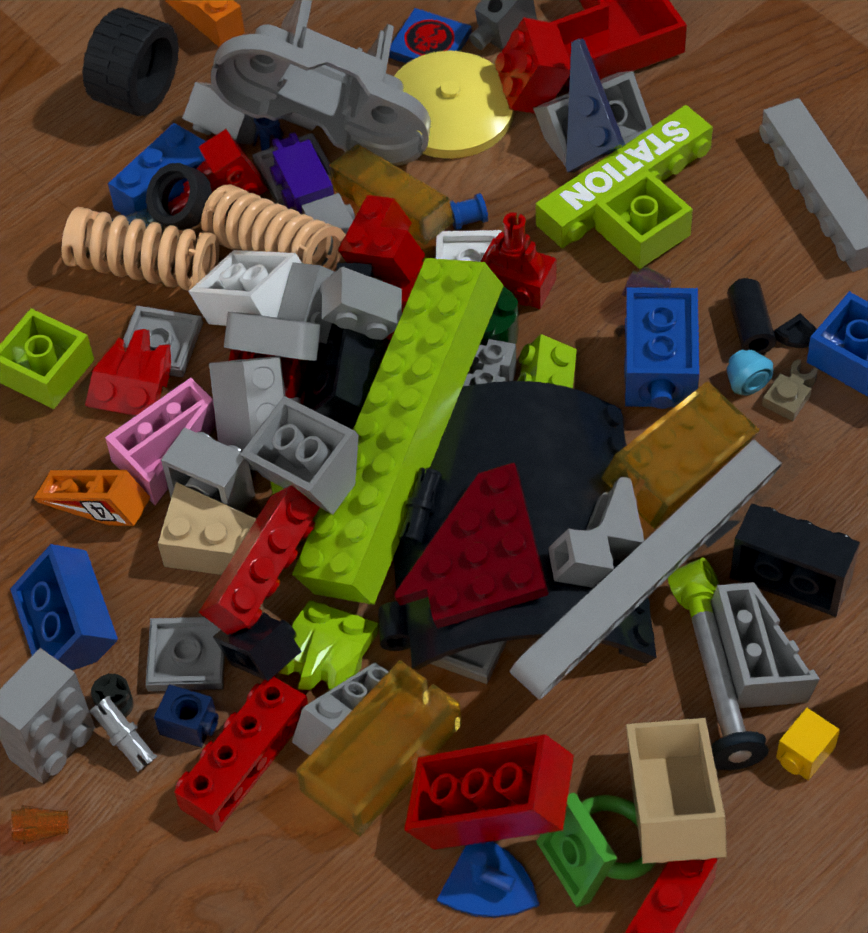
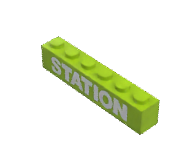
(660, 149)

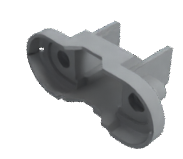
(322, 83)

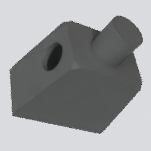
(498, 20)

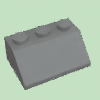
(624, 101)
(245, 396)
(306, 452)

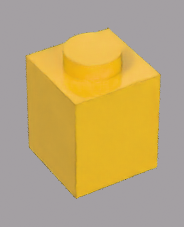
(807, 744)

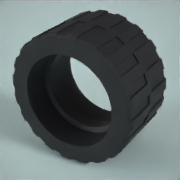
(130, 61)

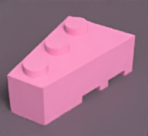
(148, 436)

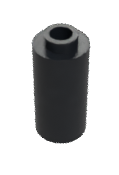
(751, 316)

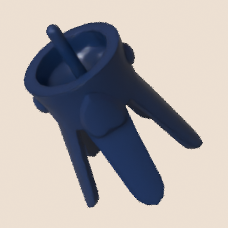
(265, 128)

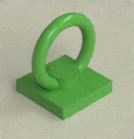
(582, 853)

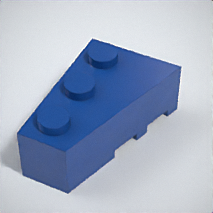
(173, 146)

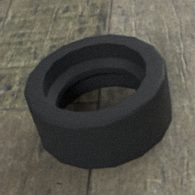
(160, 188)

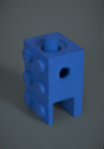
(661, 346)

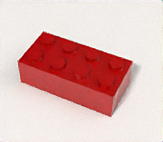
(490, 792)

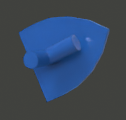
(488, 883)

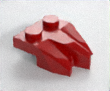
(130, 376)

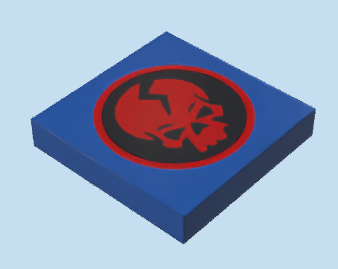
(428, 35)

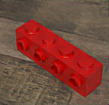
(259, 561)
(240, 753)

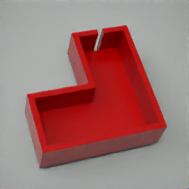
(625, 33)

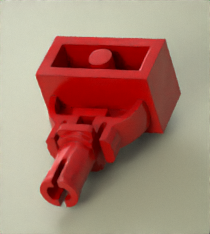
(223, 165)
(520, 266)

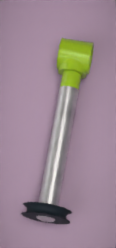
(693, 589)

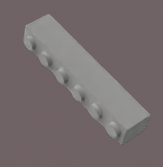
(820, 177)

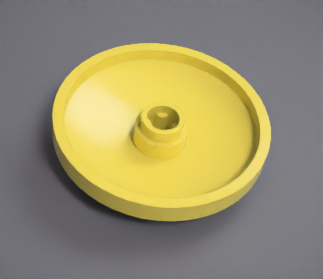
(461, 99)

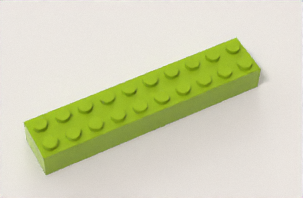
(401, 427)

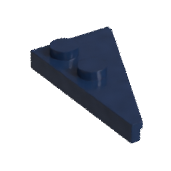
(591, 122)

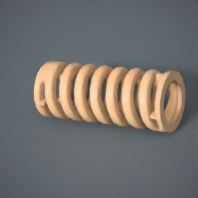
(269, 227)
(100, 235)

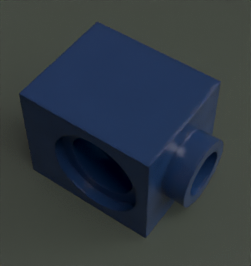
(181, 702)

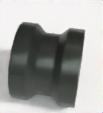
(113, 686)

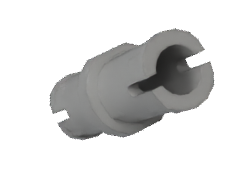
(123, 733)

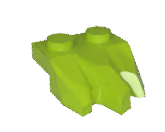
(330, 645)

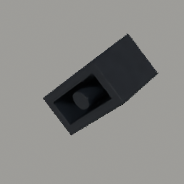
(262, 648)

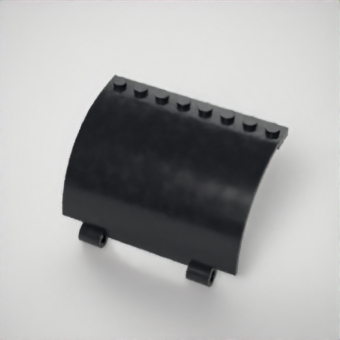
(561, 452)

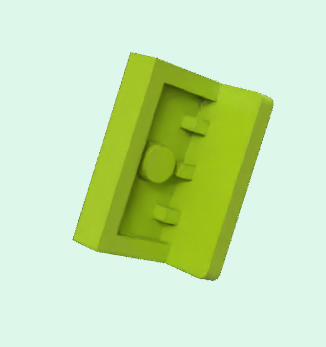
(548, 362)

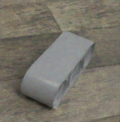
(272, 335)

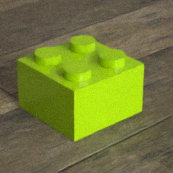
(643, 219)
(43, 358)

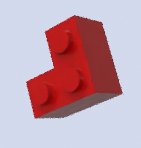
(382, 239)

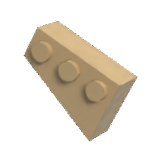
(201, 532)

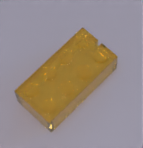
(681, 452)
(378, 747)

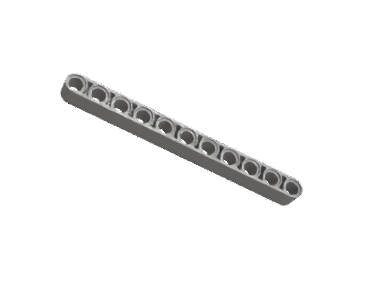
(644, 570)

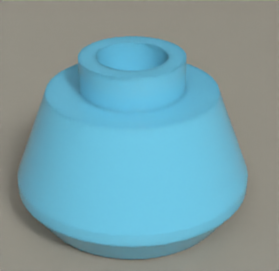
(749, 372)

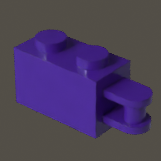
(299, 172)

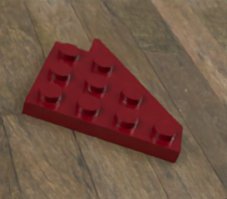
(480, 555)

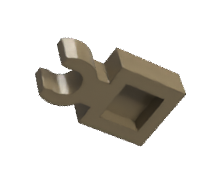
(790, 393)

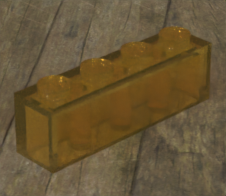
(365, 173)

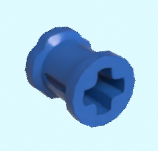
(469, 211)

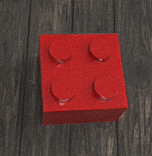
(533, 65)

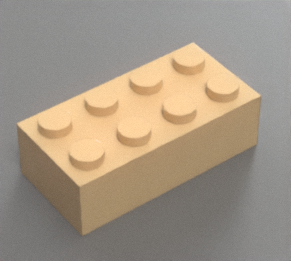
(675, 791)

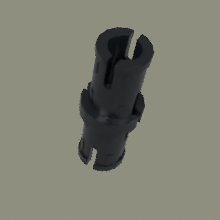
(420, 506)

